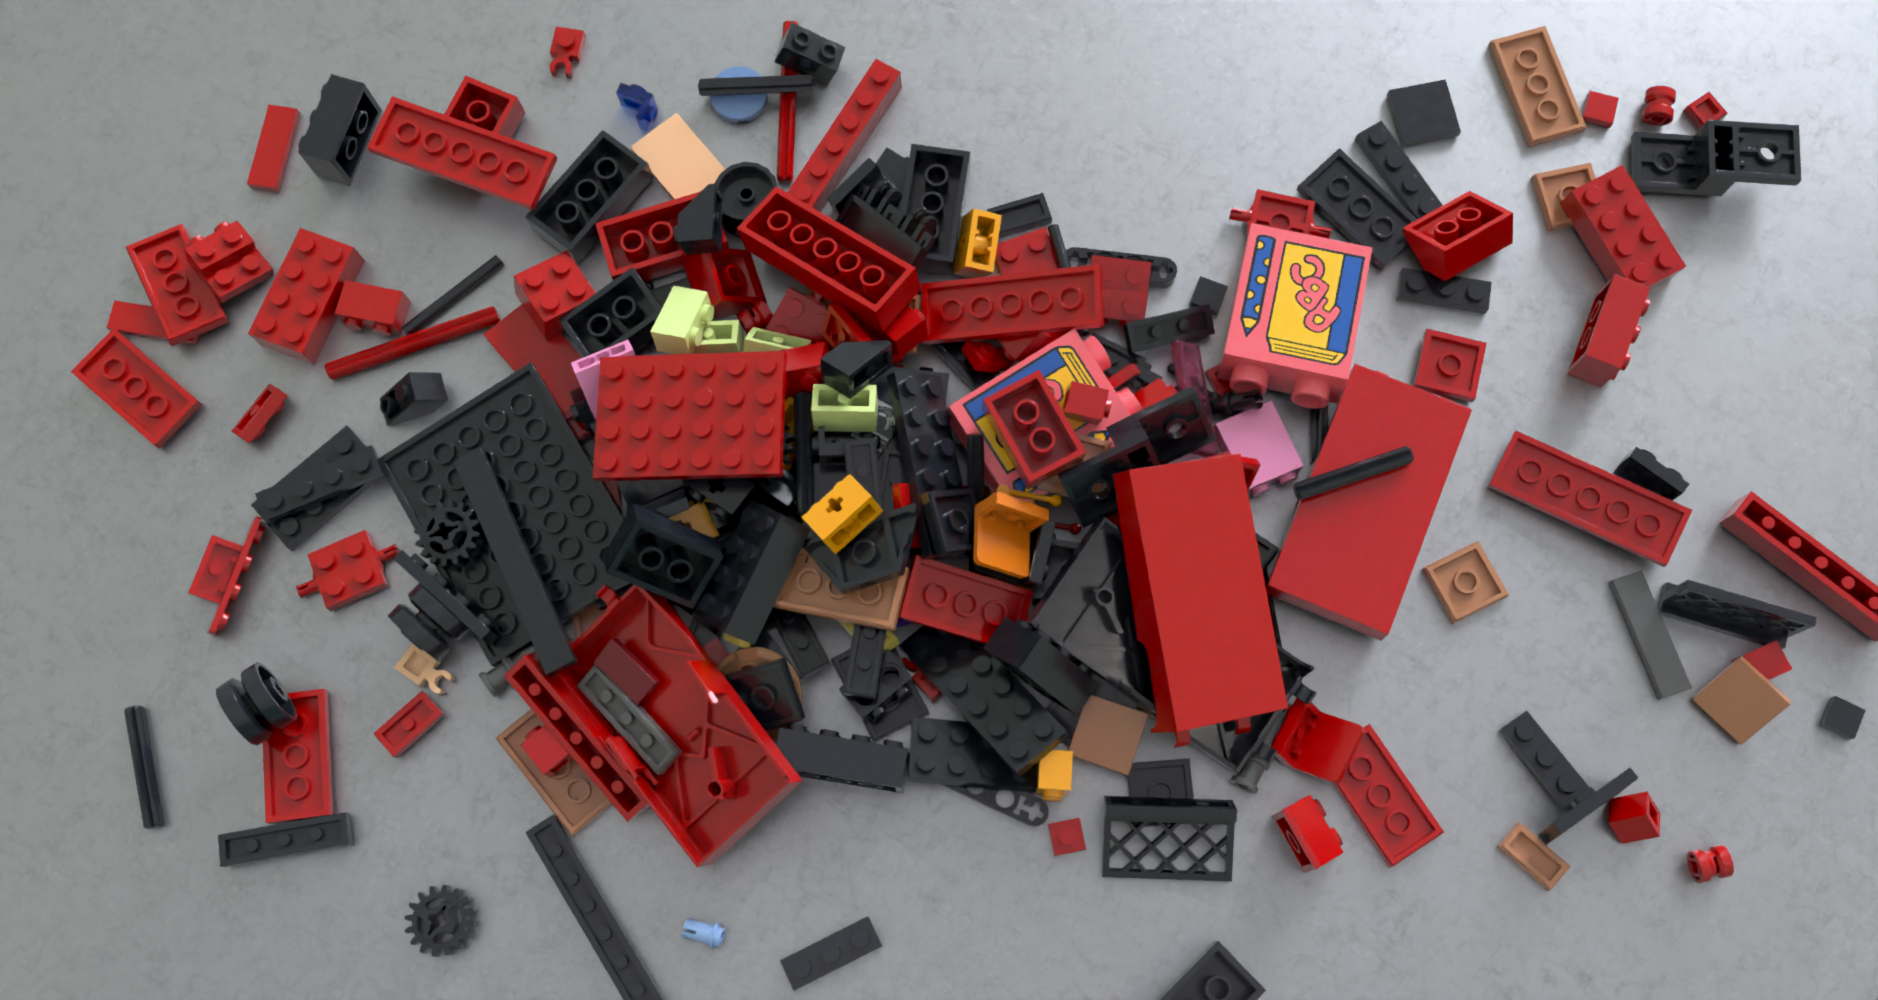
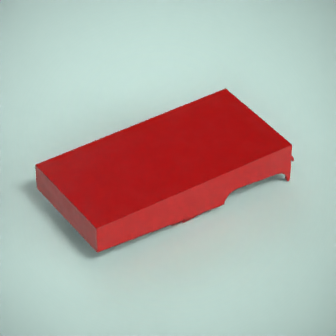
(1359, 542)
(1199, 594)
(728, 761)

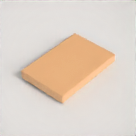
(678, 158)

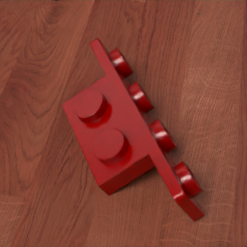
(220, 570)

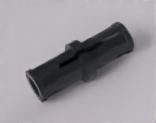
(1235, 403)

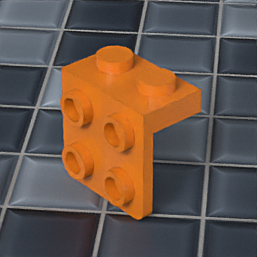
(1004, 531)

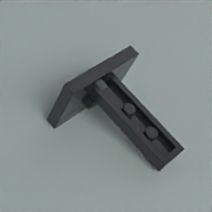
(1559, 775)

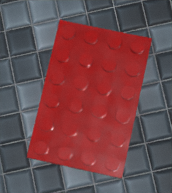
(690, 416)

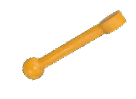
(1055, 500)

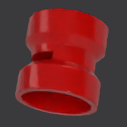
(1659, 105)
(757, 316)
(1710, 863)

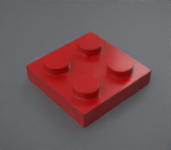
(1449, 365)

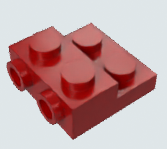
(227, 260)
(1124, 288)

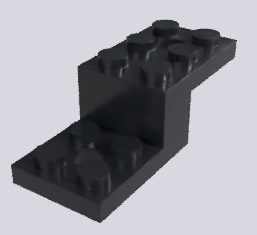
(1716, 158)
(1139, 443)

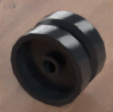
(743, 189)
(425, 626)
(256, 703)

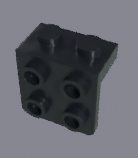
(1643, 470)
(1041, 543)

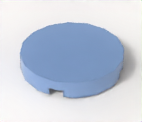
(739, 107)

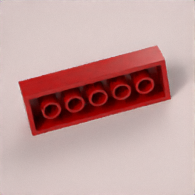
(829, 258)

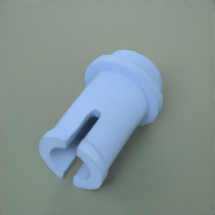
(704, 933)

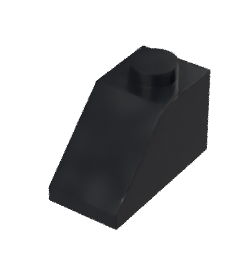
(701, 223)
(855, 365)

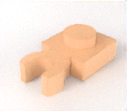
(421, 667)

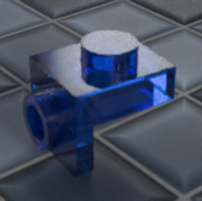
(640, 100)

